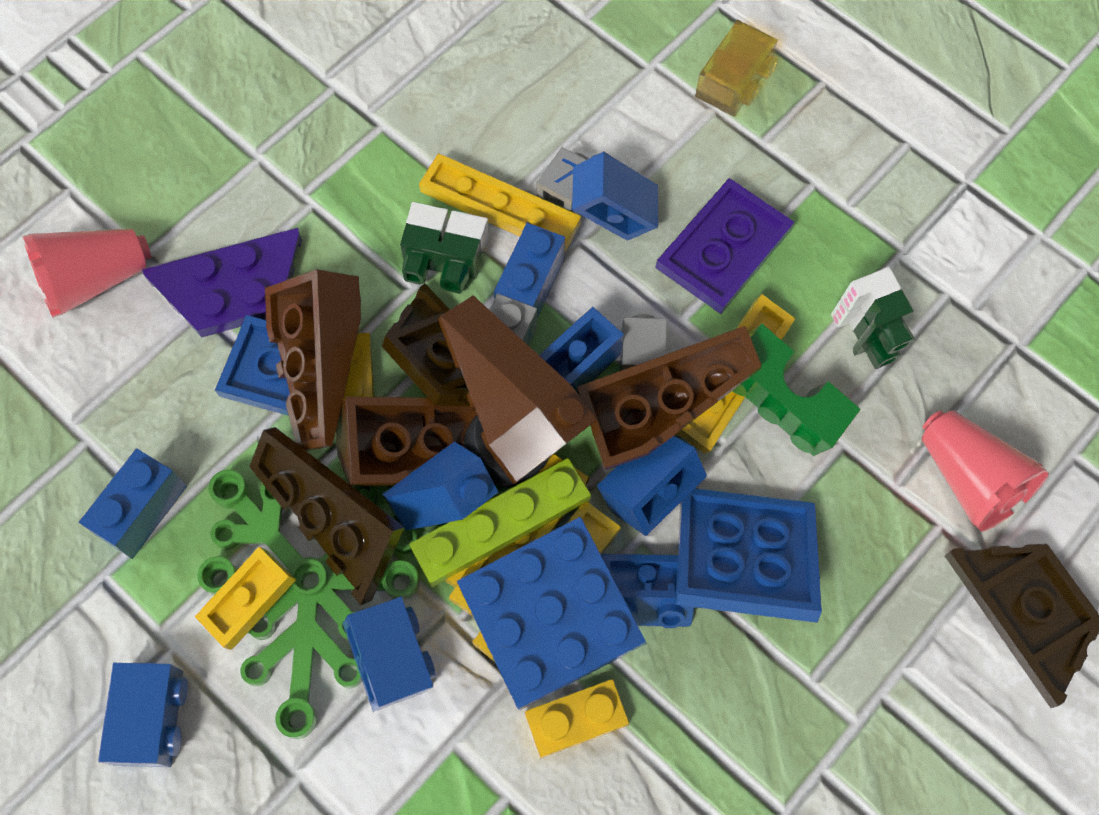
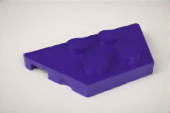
(227, 283)

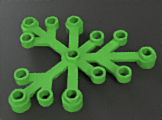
(304, 633)

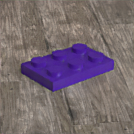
(724, 245)

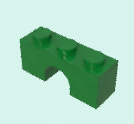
(811, 420)

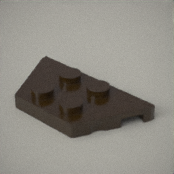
(422, 350)
(1033, 610)

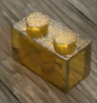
(736, 68)

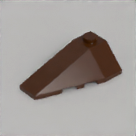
(316, 333)
(517, 395)
(660, 397)
(393, 436)

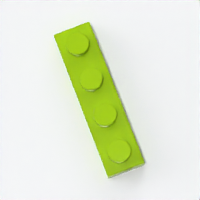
(500, 522)

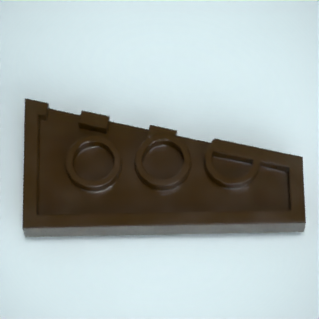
(330, 510)

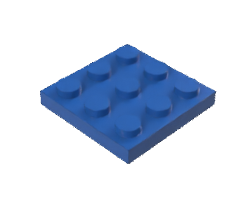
(748, 555)
(550, 613)

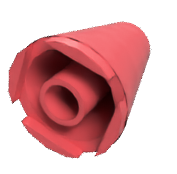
(83, 263)
(981, 468)

